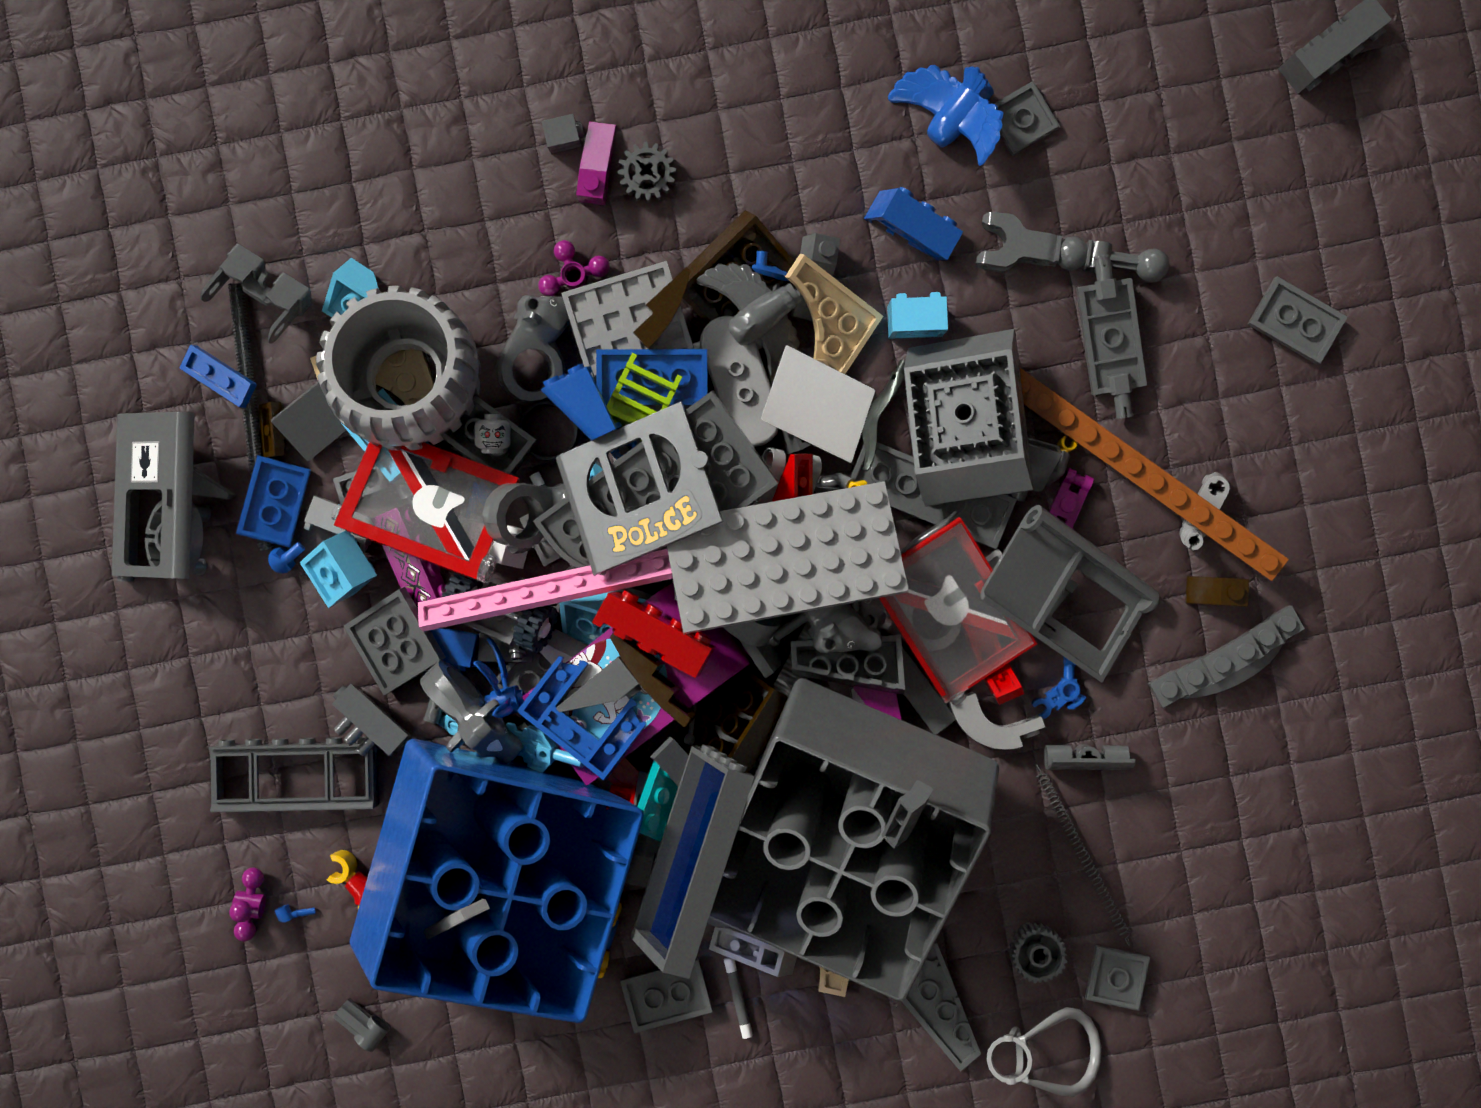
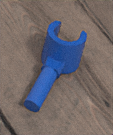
(285, 914)

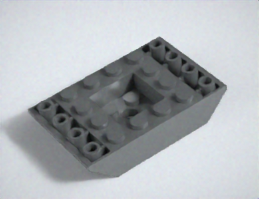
(975, 455)

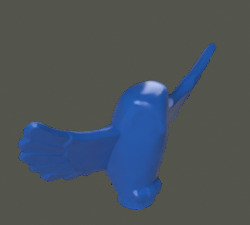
(956, 106)

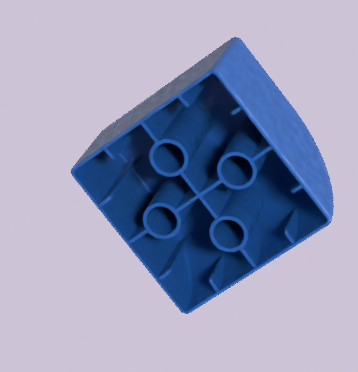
(505, 835)

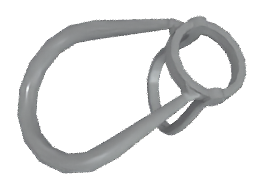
(1021, 1043)

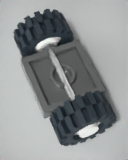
(526, 628)

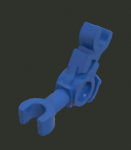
(1063, 692)

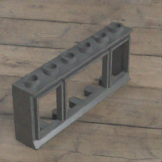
(281, 746)

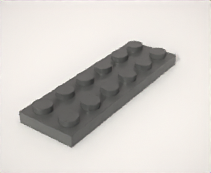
(983, 516)

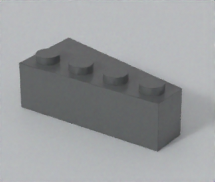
(1334, 44)

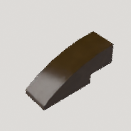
(663, 309)

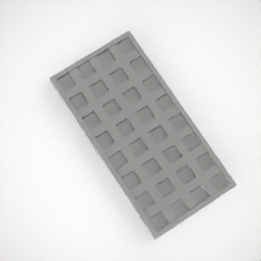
(612, 309)
(788, 558)

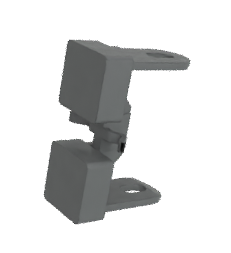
(251, 272)

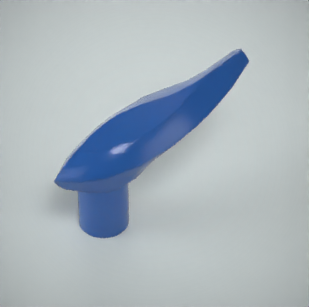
(769, 271)

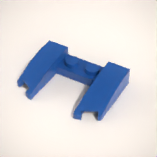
(596, 754)

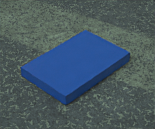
(273, 501)

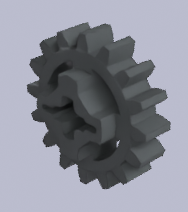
(653, 163)

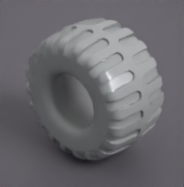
(374, 331)

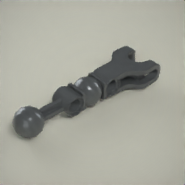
(1070, 253)

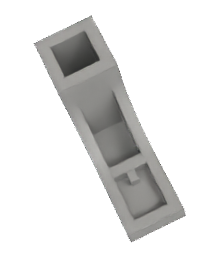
(977, 726)

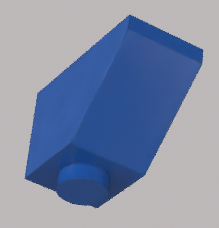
(457, 646)

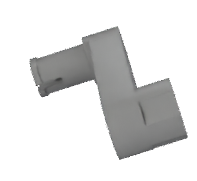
(1215, 497)

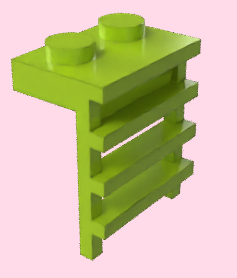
(627, 410)

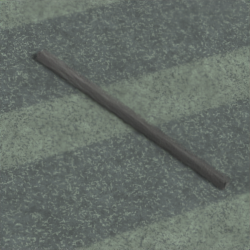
(244, 368)

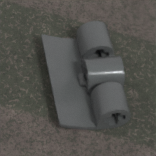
(1111, 758)

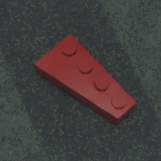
(655, 632)

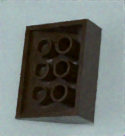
(739, 246)
(737, 717)

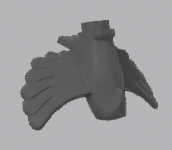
(761, 311)

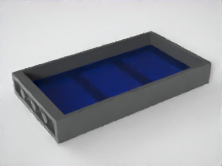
(691, 859)

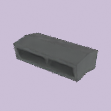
(906, 814)

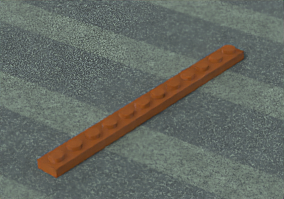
(1151, 478)

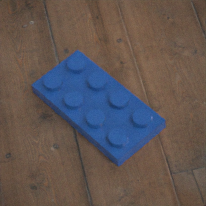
(665, 363)

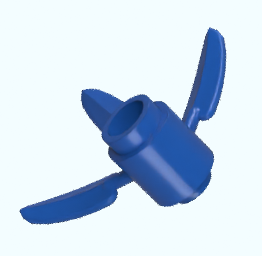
(508, 697)

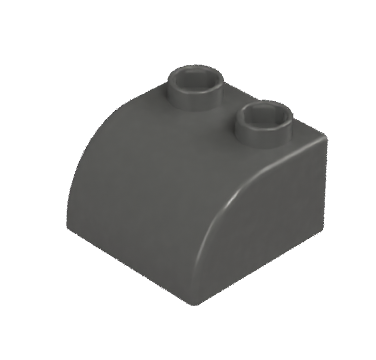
(812, 849)

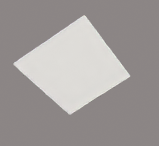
(818, 404)

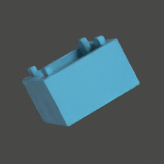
(917, 316)
(338, 568)

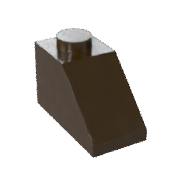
(1217, 591)

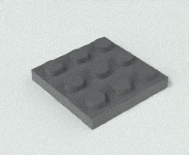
(393, 642)

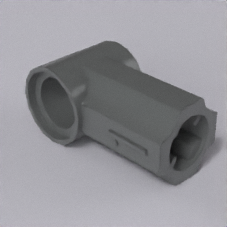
(366, 1028)

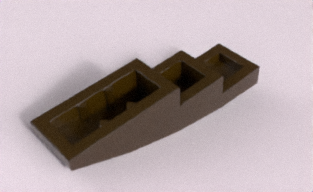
(646, 670)

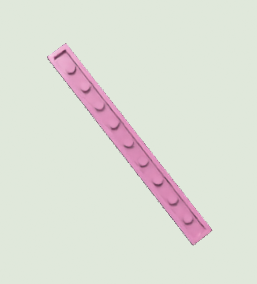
(541, 591)

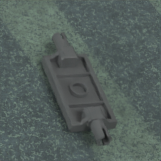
(1111, 336)

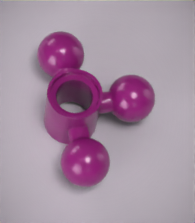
(564, 252)
(248, 905)

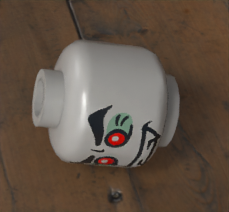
(492, 434)

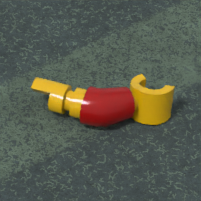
(354, 881)

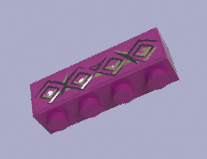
(418, 576)

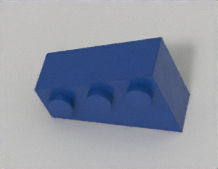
(915, 222)

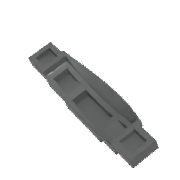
(1231, 662)

